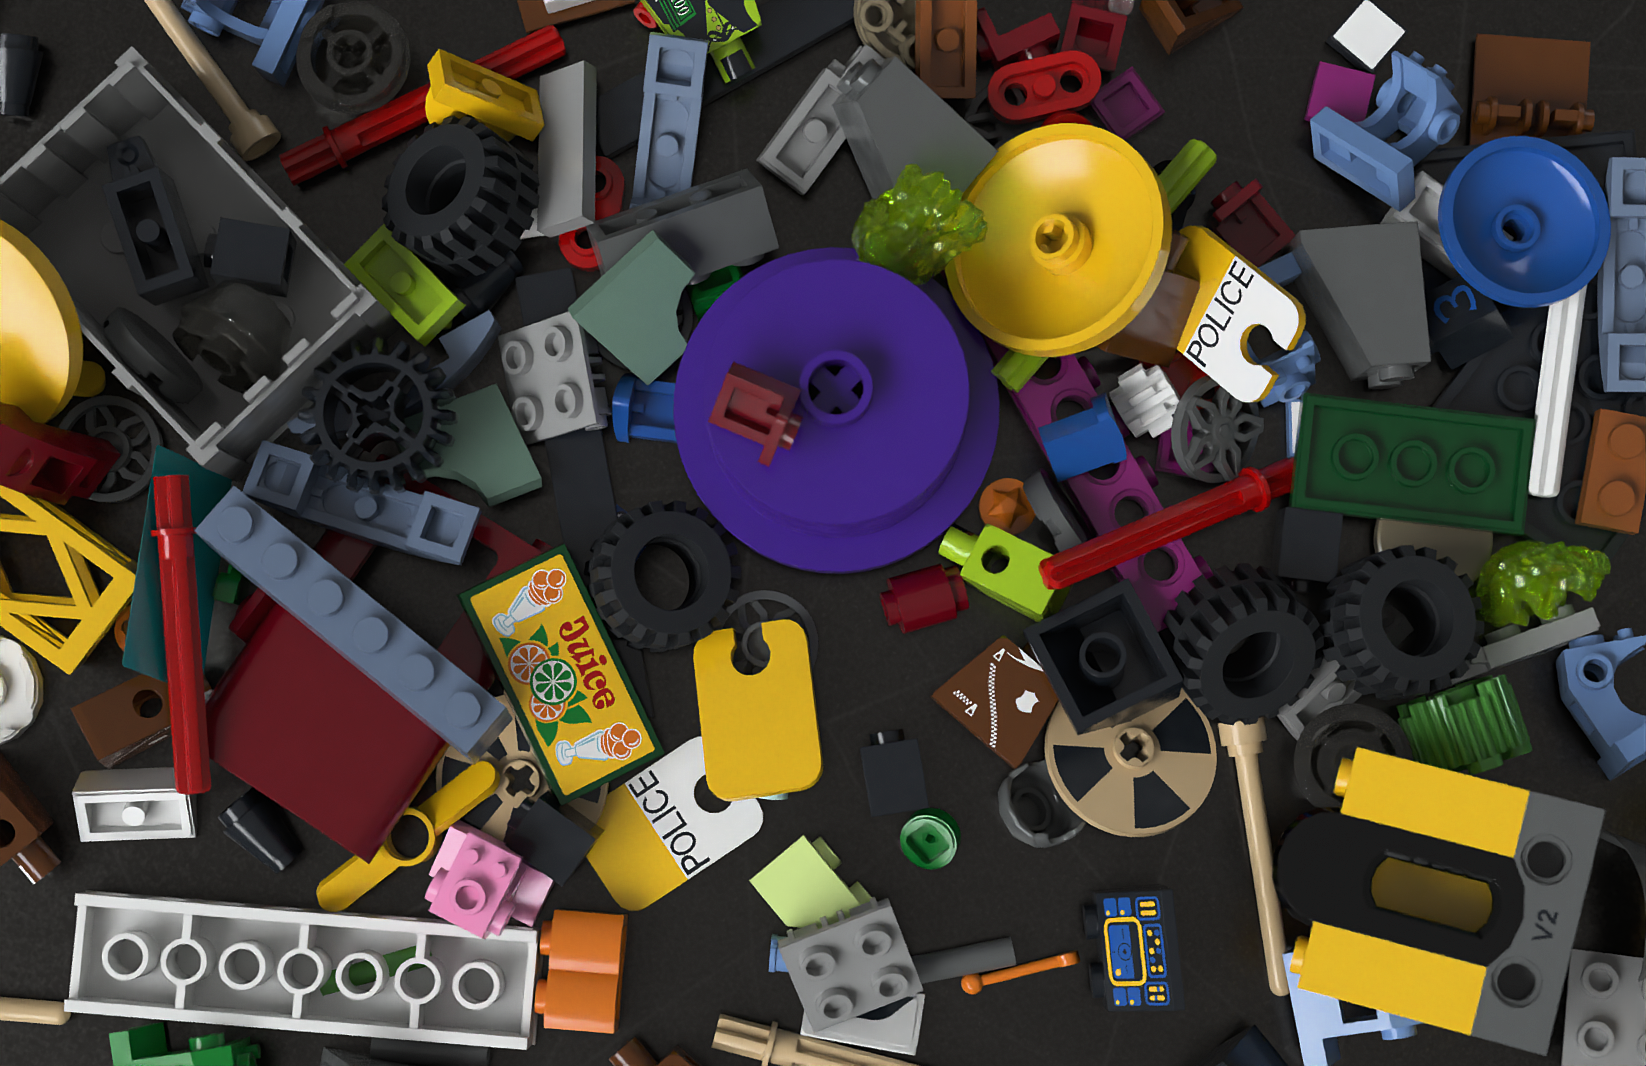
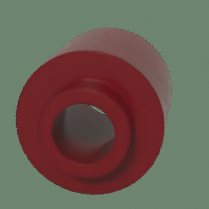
(924, 597)

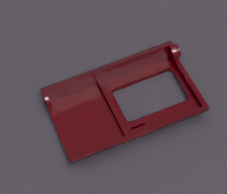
(320, 730)

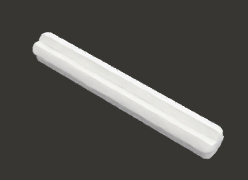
(1555, 394)

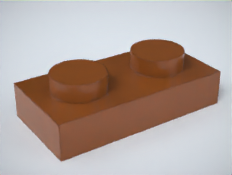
(947, 46)
(1614, 473)

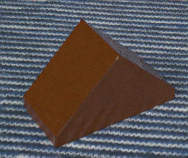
(1185, 20)

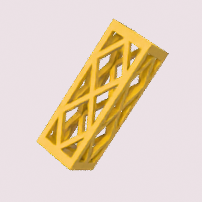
(70, 544)

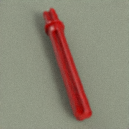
(409, 111)
(1247, 492)
(182, 633)

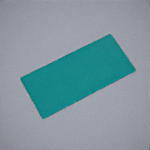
(145, 632)

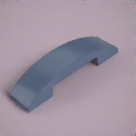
(669, 116)
(1623, 279)
(465, 349)
(403, 522)

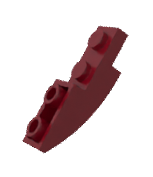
(49, 459)

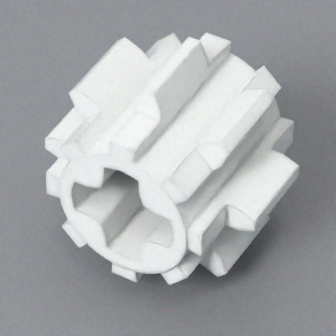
(1146, 400)

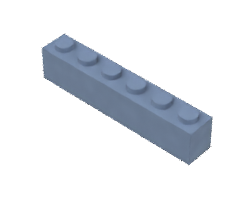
(354, 624)

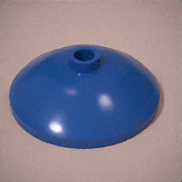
(1547, 202)

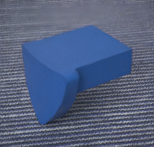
(643, 410)
(1084, 440)

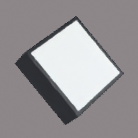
(1367, 36)

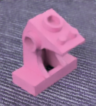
(484, 883)

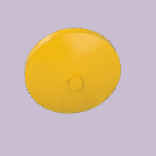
(1068, 241)
(37, 331)

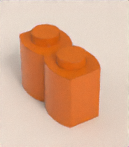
(584, 970)

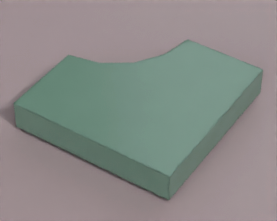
(636, 307)
(486, 449)

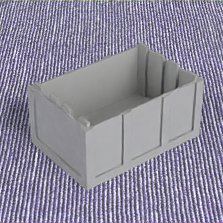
(61, 207)

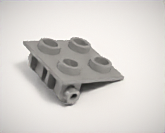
(552, 379)
(849, 964)
(1604, 1011)

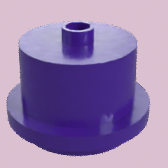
(856, 482)

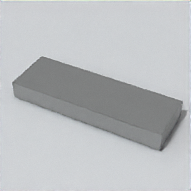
(567, 149)

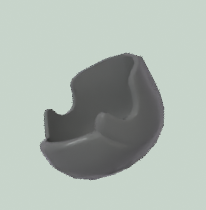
(1035, 808)

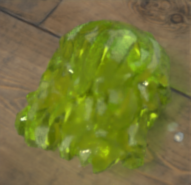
(917, 226)
(1535, 578)

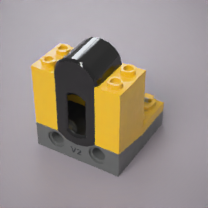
(1439, 897)

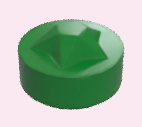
(930, 838)

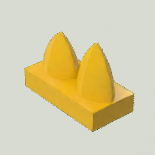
(493, 99)

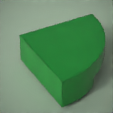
(231, 586)

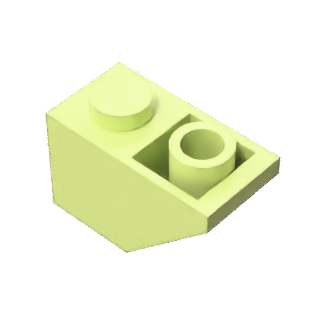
(805, 886)

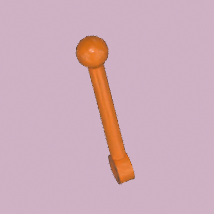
(974, 982)

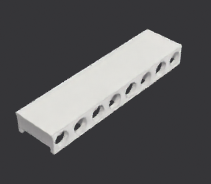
(263, 964)

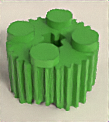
(1466, 726)

